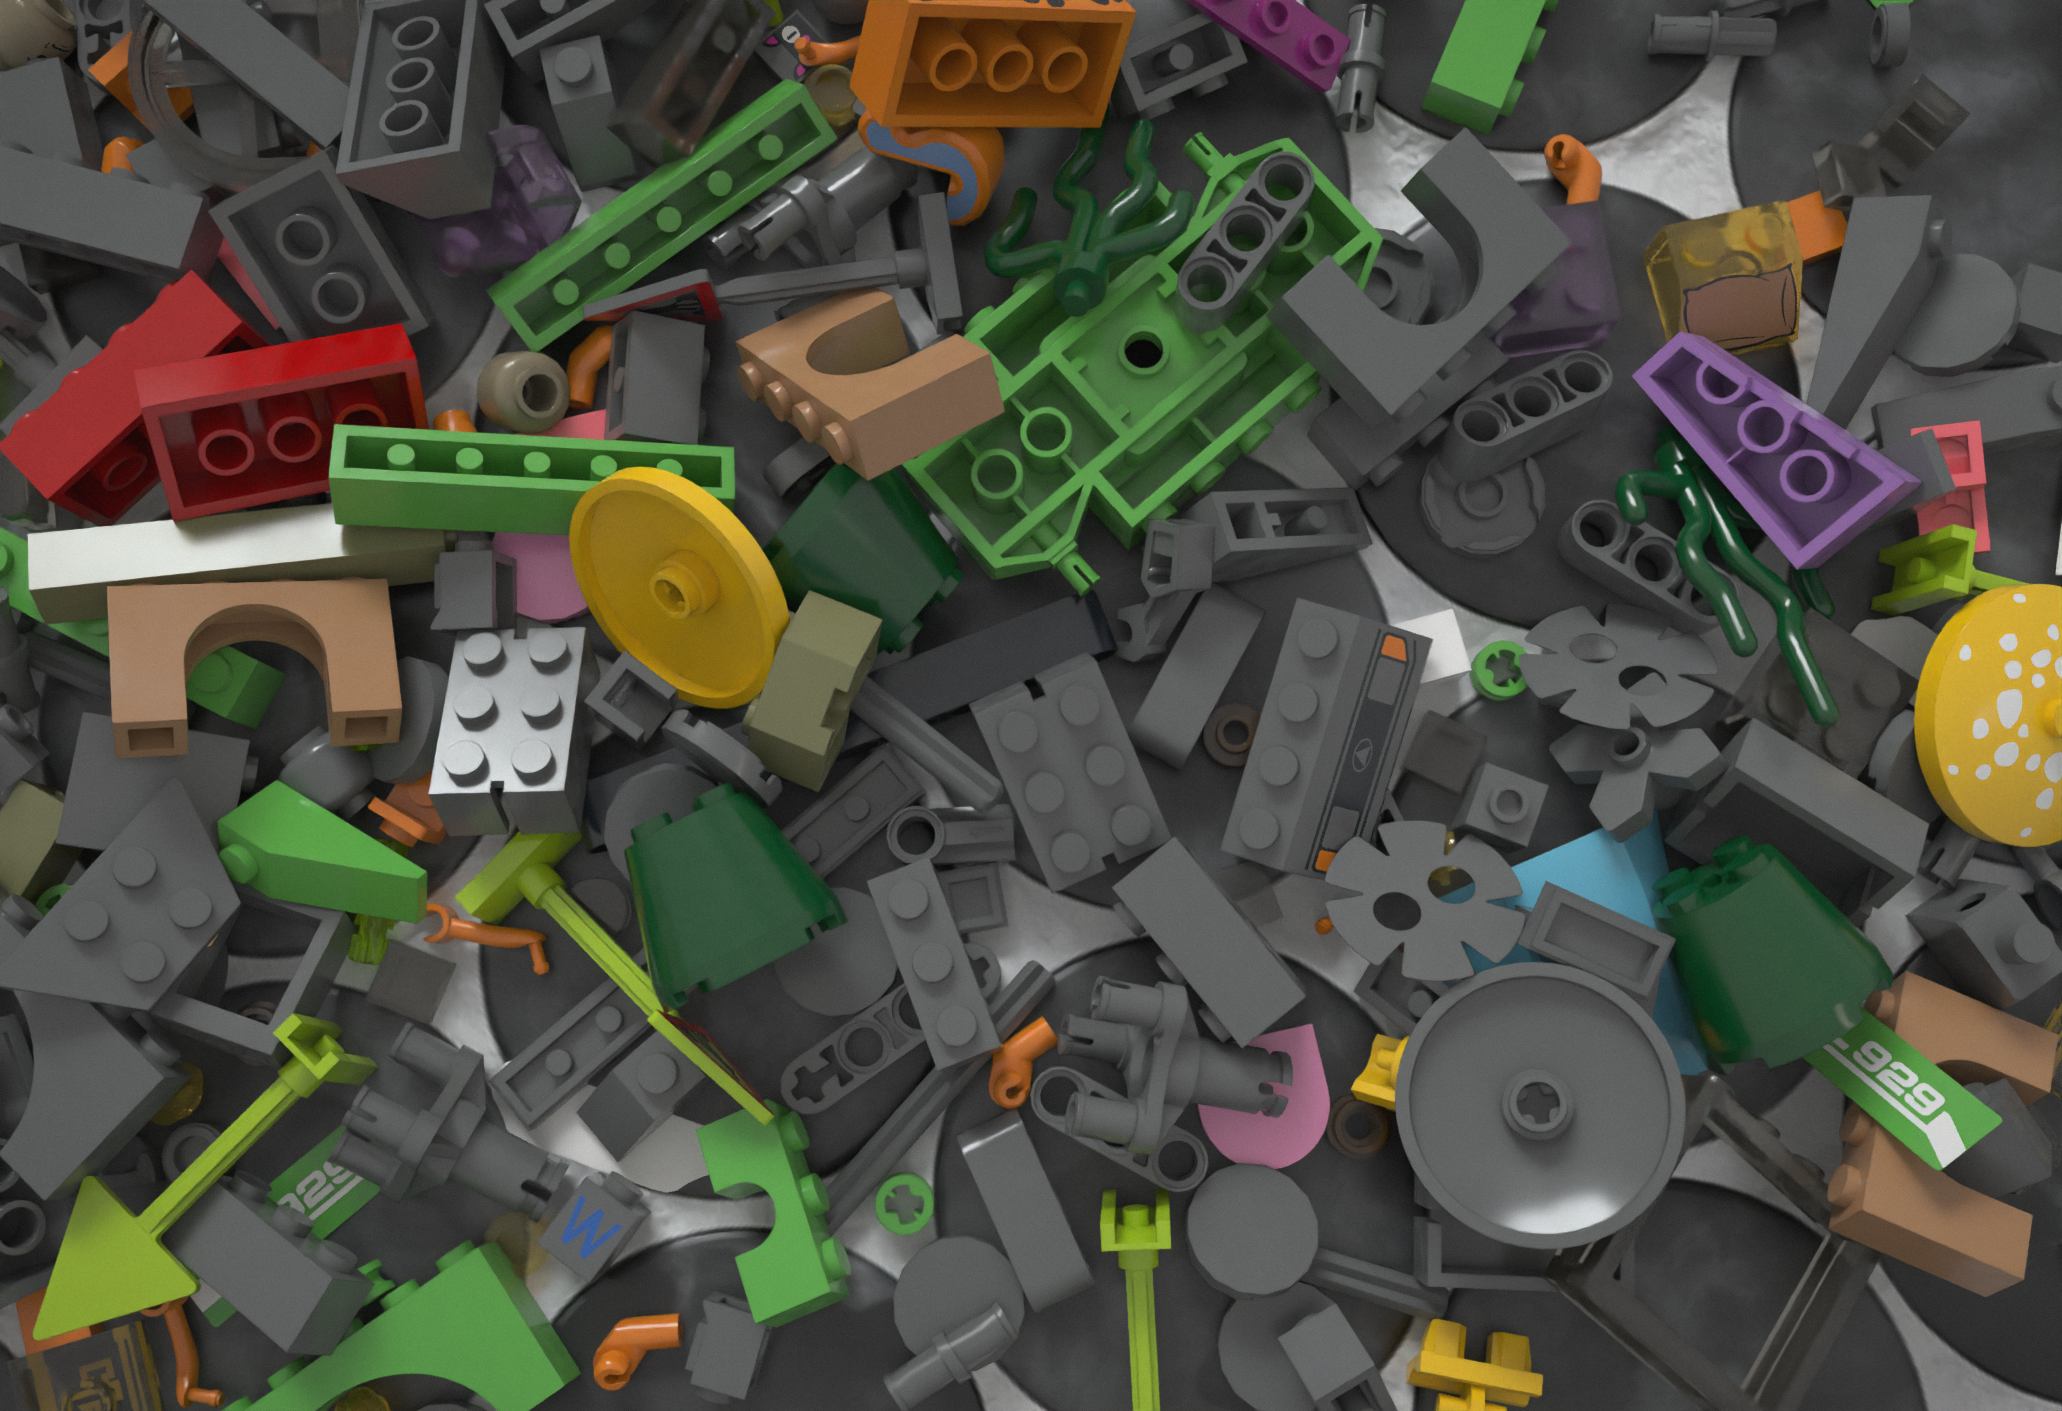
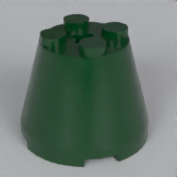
(867, 550)
(721, 894)
(1762, 958)

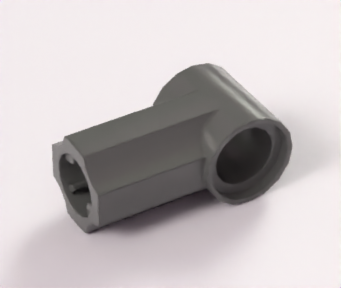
(960, 835)

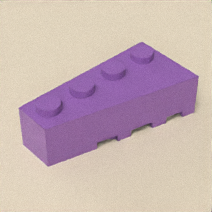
(1778, 456)

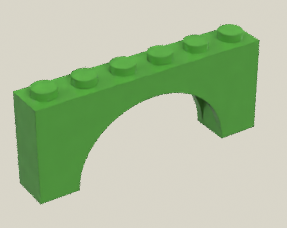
(463, 1325)

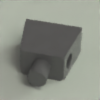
(1993, 946)

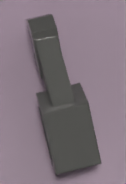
(1173, 571)

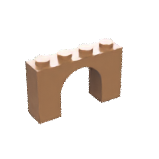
(828, 381)
(169, 629)
(1892, 1196)

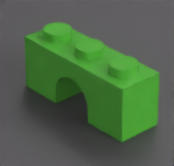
(799, 1261)

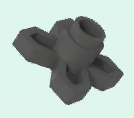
(1637, 767)

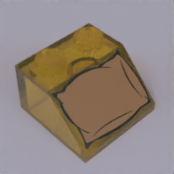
(1730, 278)

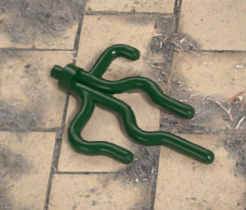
(1092, 238)
(1712, 511)

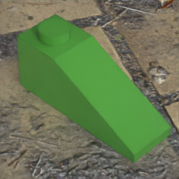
(317, 859)

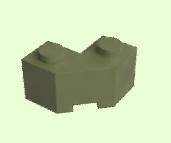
(810, 689)

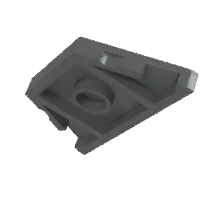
(132, 914)

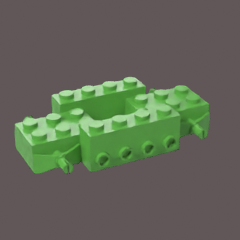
(1122, 437)

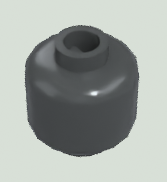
(328, 774)

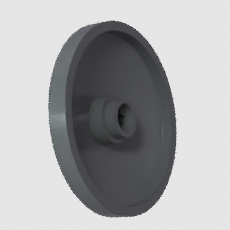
(1540, 1105)

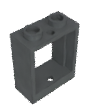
(242, 1036)

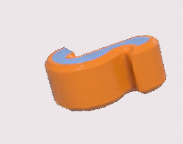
(966, 153)

